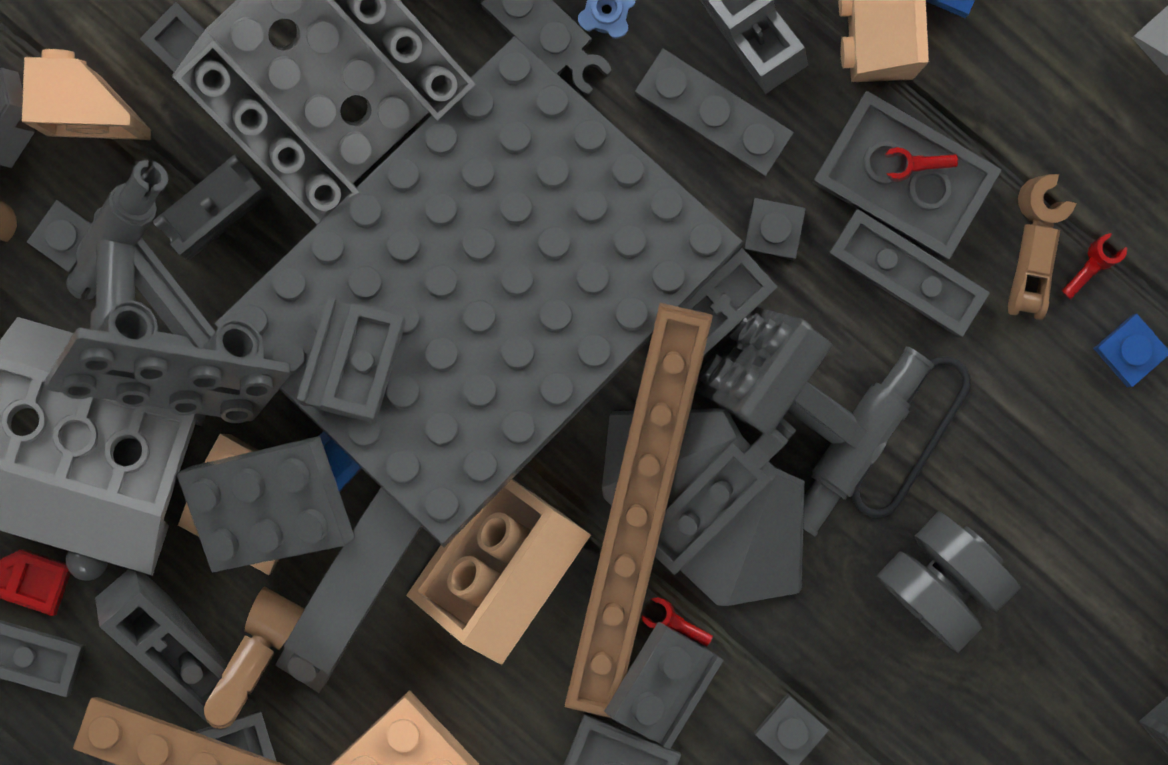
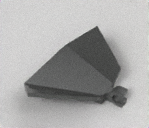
(729, 511)

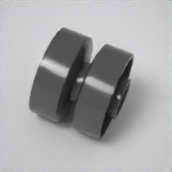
(958, 570)

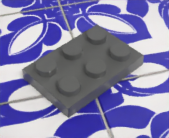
(928, 206)
(266, 505)

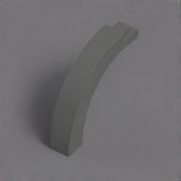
(348, 592)

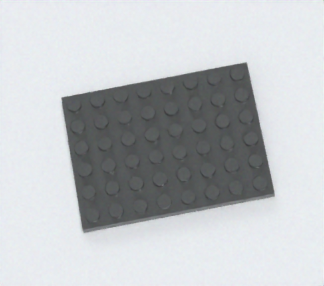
(525, 274)

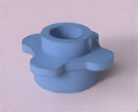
(611, 23)

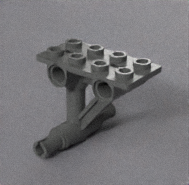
(124, 352)
(768, 374)

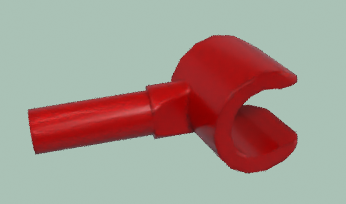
(919, 163)
(1096, 262)
(679, 624)

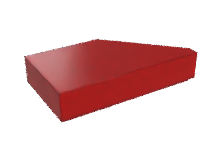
(33, 581)

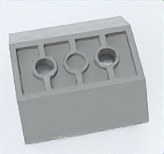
(289, 97)
(63, 476)

